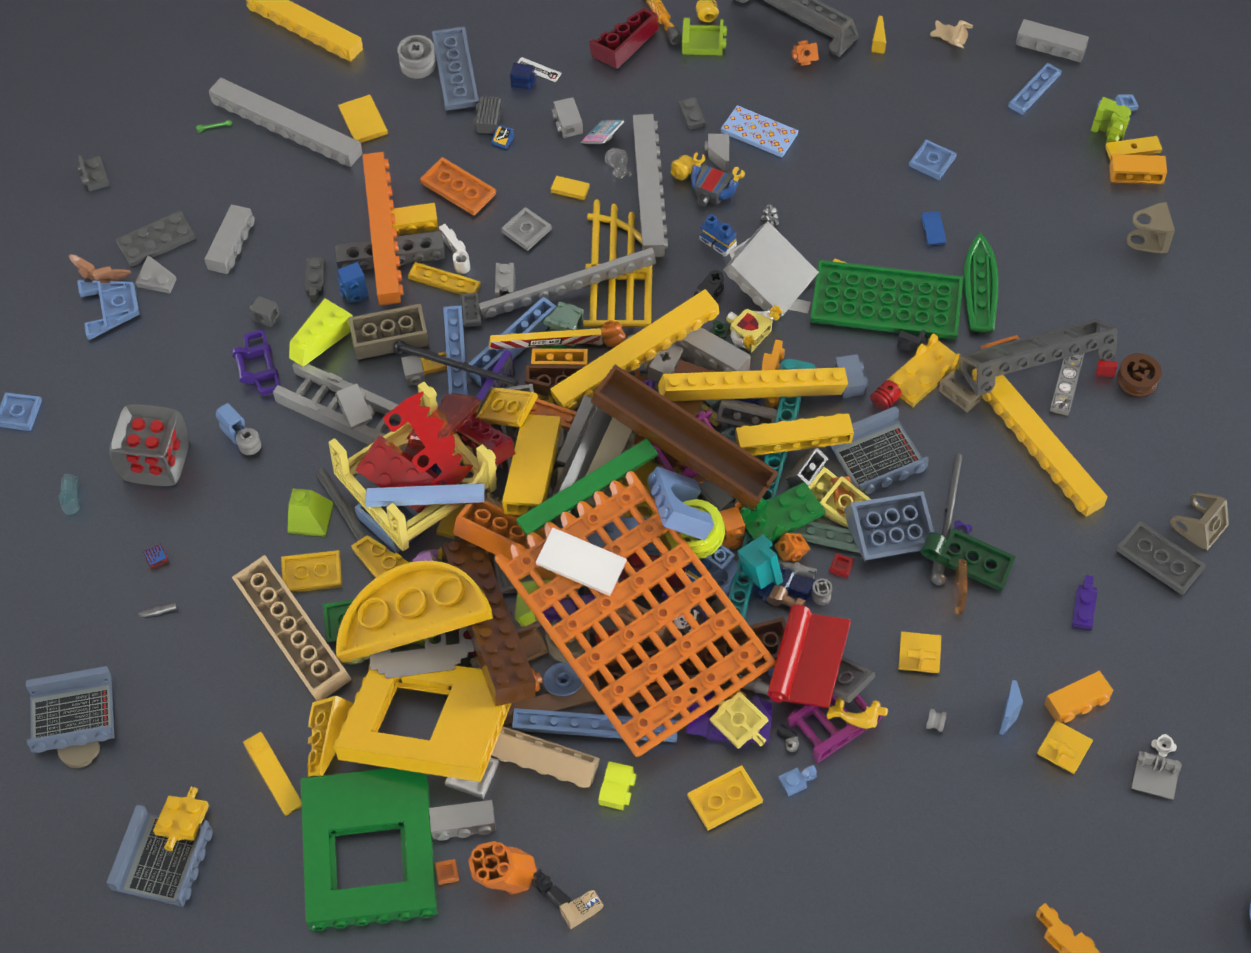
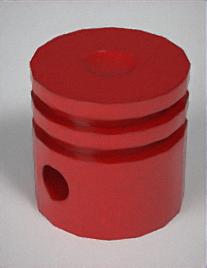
(885, 398)

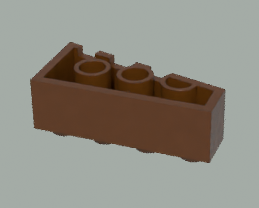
(547, 376)

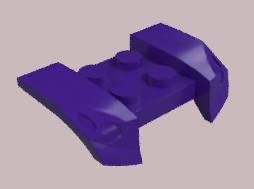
(703, 726)

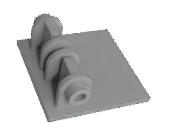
(1156, 775)

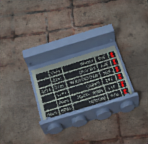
(879, 453)
(70, 709)
(150, 870)

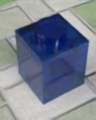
(522, 76)

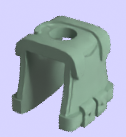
(565, 318)

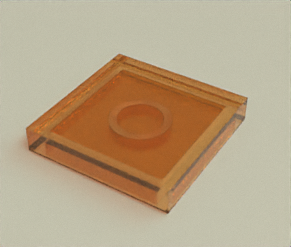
(960, 586)

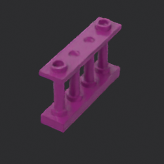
(837, 738)

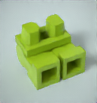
(1111, 119)

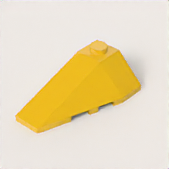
(326, 723)

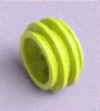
(714, 540)

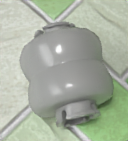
(248, 441)

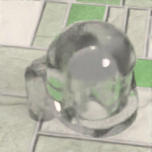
(617, 159)

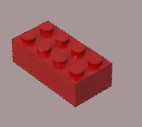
(392, 467)

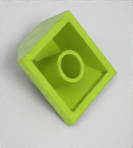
(309, 513)

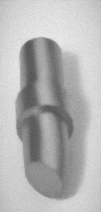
(158, 610)

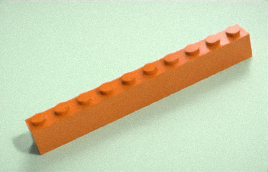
(381, 229)

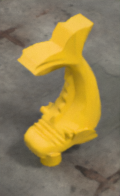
(863, 720)

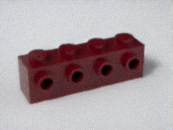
(476, 432)

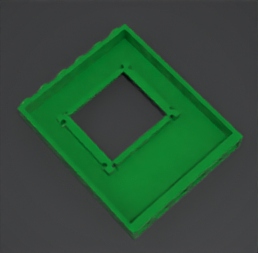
(362, 805)

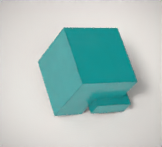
(760, 562)

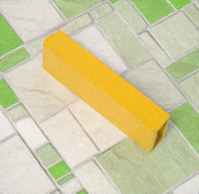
(532, 464)

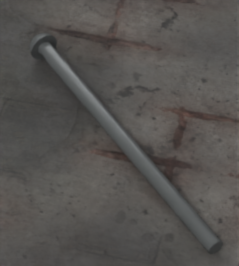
(938, 569)

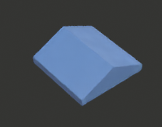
(1012, 707)

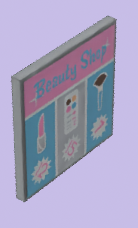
(602, 132)

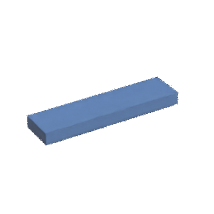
(1034, 88)

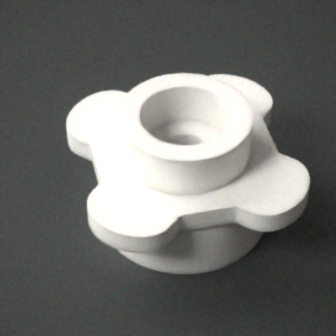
(1166, 740)

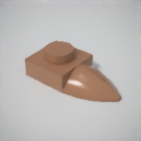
(85, 268)
(107, 274)

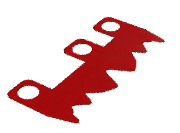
(437, 449)

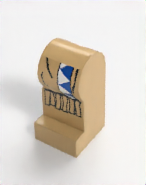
(581, 908)

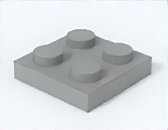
(526, 228)

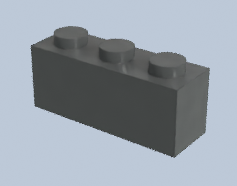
(744, 413)

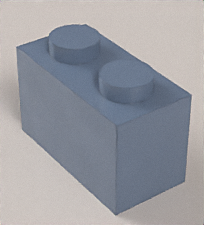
(854, 371)

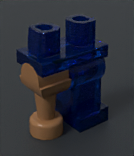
(792, 585)

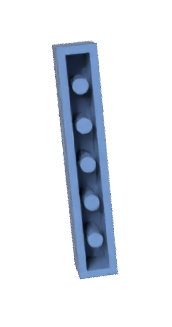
(529, 322)

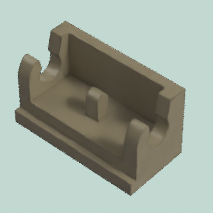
(958, 393)

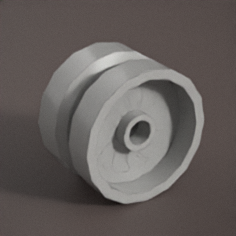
(416, 56)

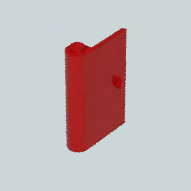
(808, 658)

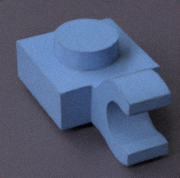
(795, 781)

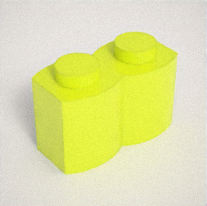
(616, 786)

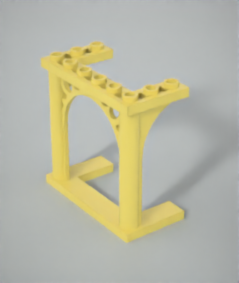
(394, 521)

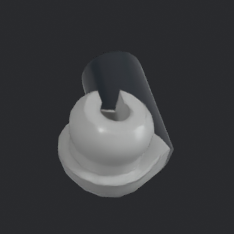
(790, 736)

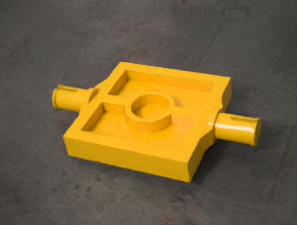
(181, 818)

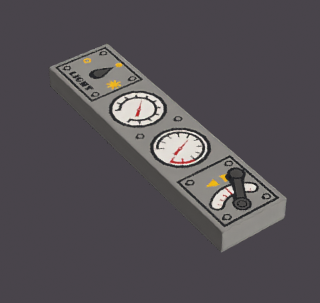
(1066, 384)

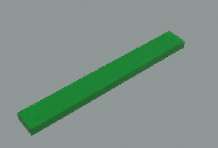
(586, 487)

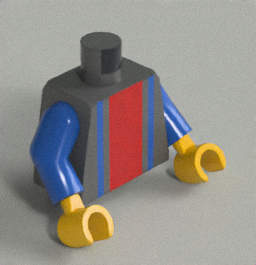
(712, 184)

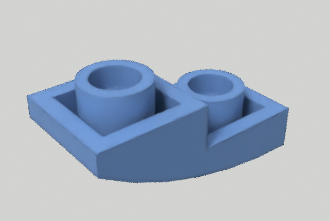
(720, 557)

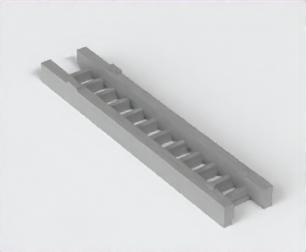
(328, 415)

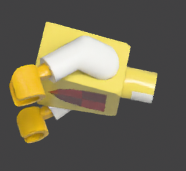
(751, 327)

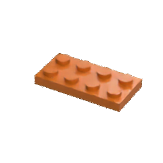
(458, 186)

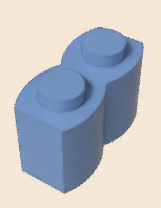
(230, 421)

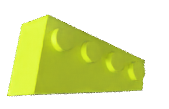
(319, 332)

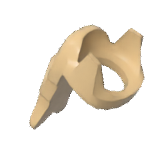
(954, 35)

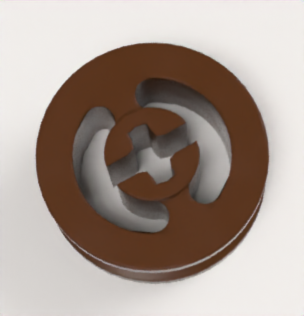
(1140, 366)

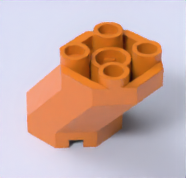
(502, 867)

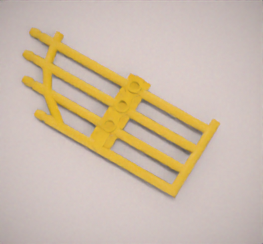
(640, 274)

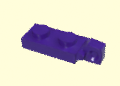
(1085, 604)

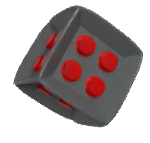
(149, 444)

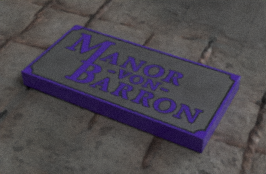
(503, 366)

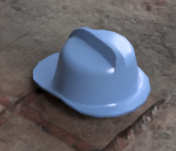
(724, 576)

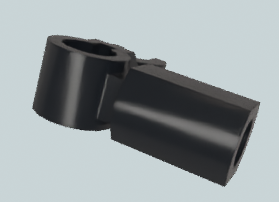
(544, 885)

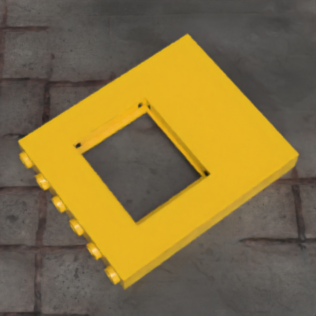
(459, 742)

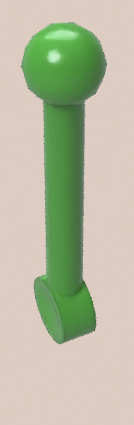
(200, 128)

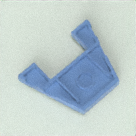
(117, 304)

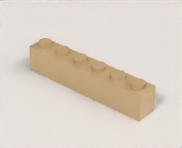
(546, 757)

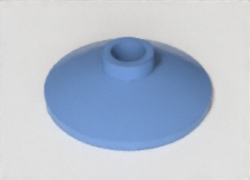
(557, 675)

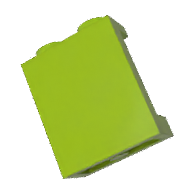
(703, 38)

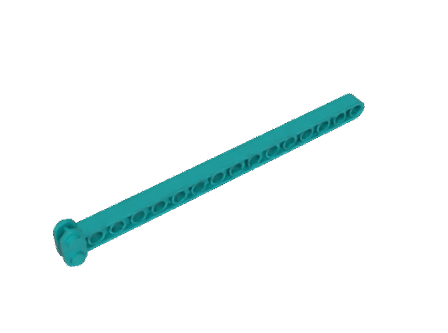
(785, 410)

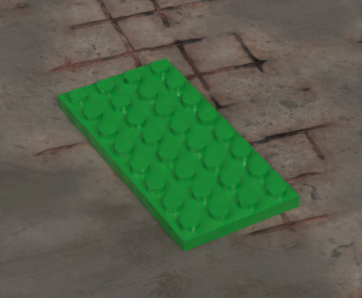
(887, 299)

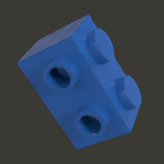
(352, 283)

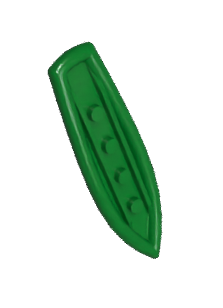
(981, 285)

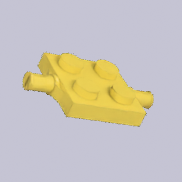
(739, 720)

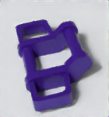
(247, 353)

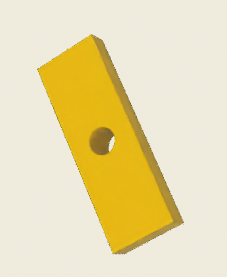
(1137, 146)

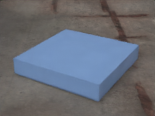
(932, 159)
(19, 411)

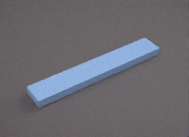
(425, 495)

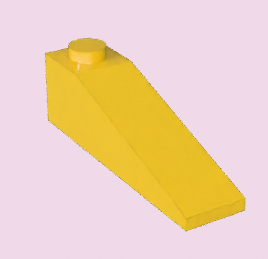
(272, 773)

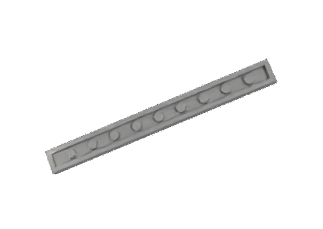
(568, 283)

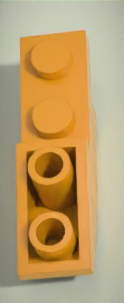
(771, 362)
(1061, 934)

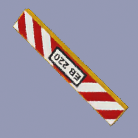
(544, 339)

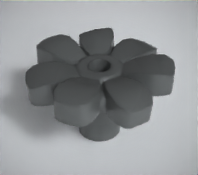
(770, 215)

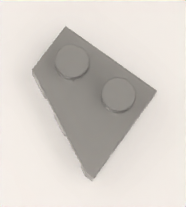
(155, 277)

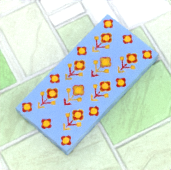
(759, 131)

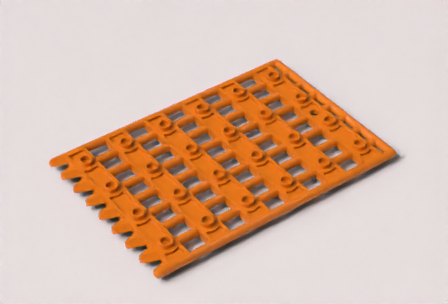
(646, 625)

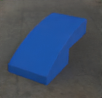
(933, 228)

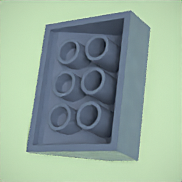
(889, 525)

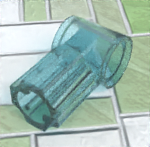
(69, 494)

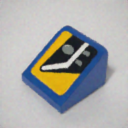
(503, 136)

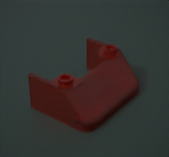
(454, 412)

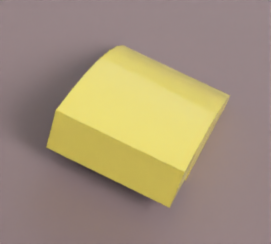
(824, 491)

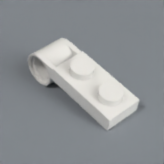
(460, 256)

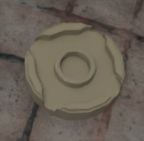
(79, 755)

